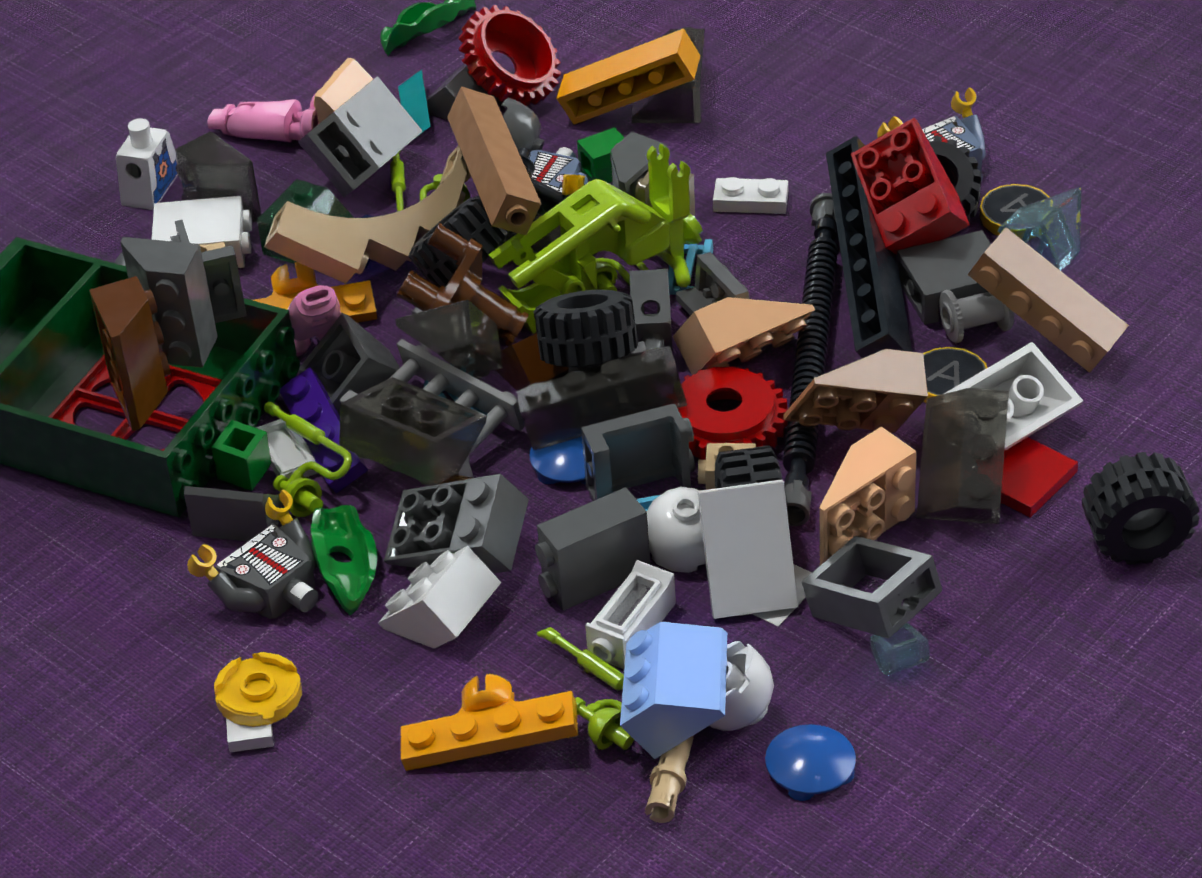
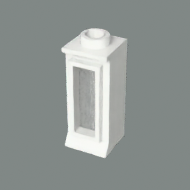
(636, 606)

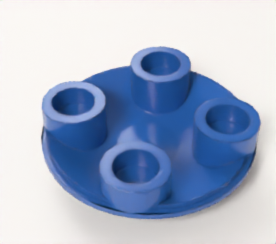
(559, 462)
(810, 760)

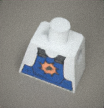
(145, 165)

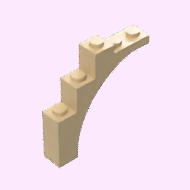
(344, 245)

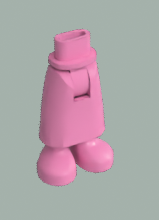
(265, 120)
(313, 315)

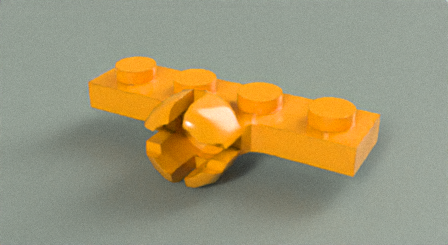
(354, 298)
(488, 724)

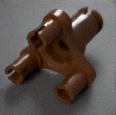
(463, 285)

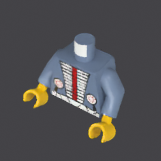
(965, 130)
(558, 171)

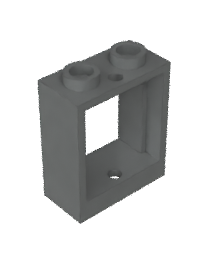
(881, 613)

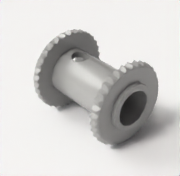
(972, 312)

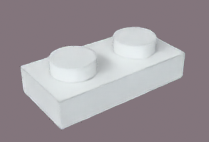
(750, 195)

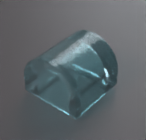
(901, 650)

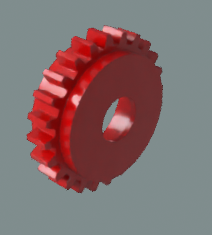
(521, 42)
(756, 419)

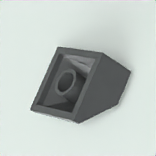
(349, 360)

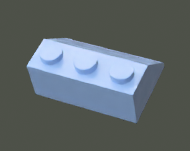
(673, 684)

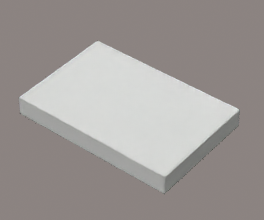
(747, 549)

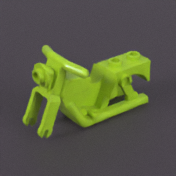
(602, 220)

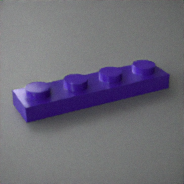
(310, 401)

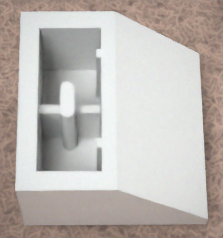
(440, 598)

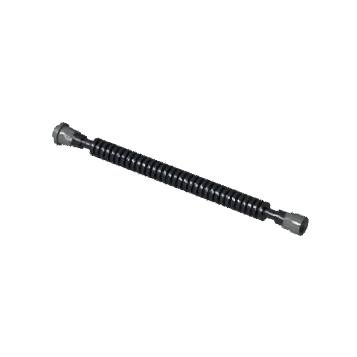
(810, 355)

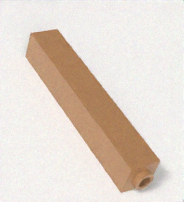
(493, 161)

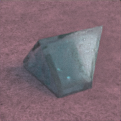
(1050, 226)

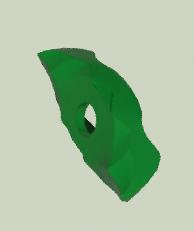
(422, 19)
(343, 532)

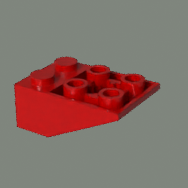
(908, 189)

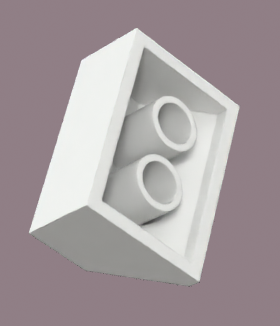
(1035, 391)

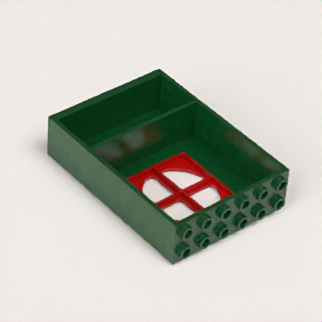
(57, 362)

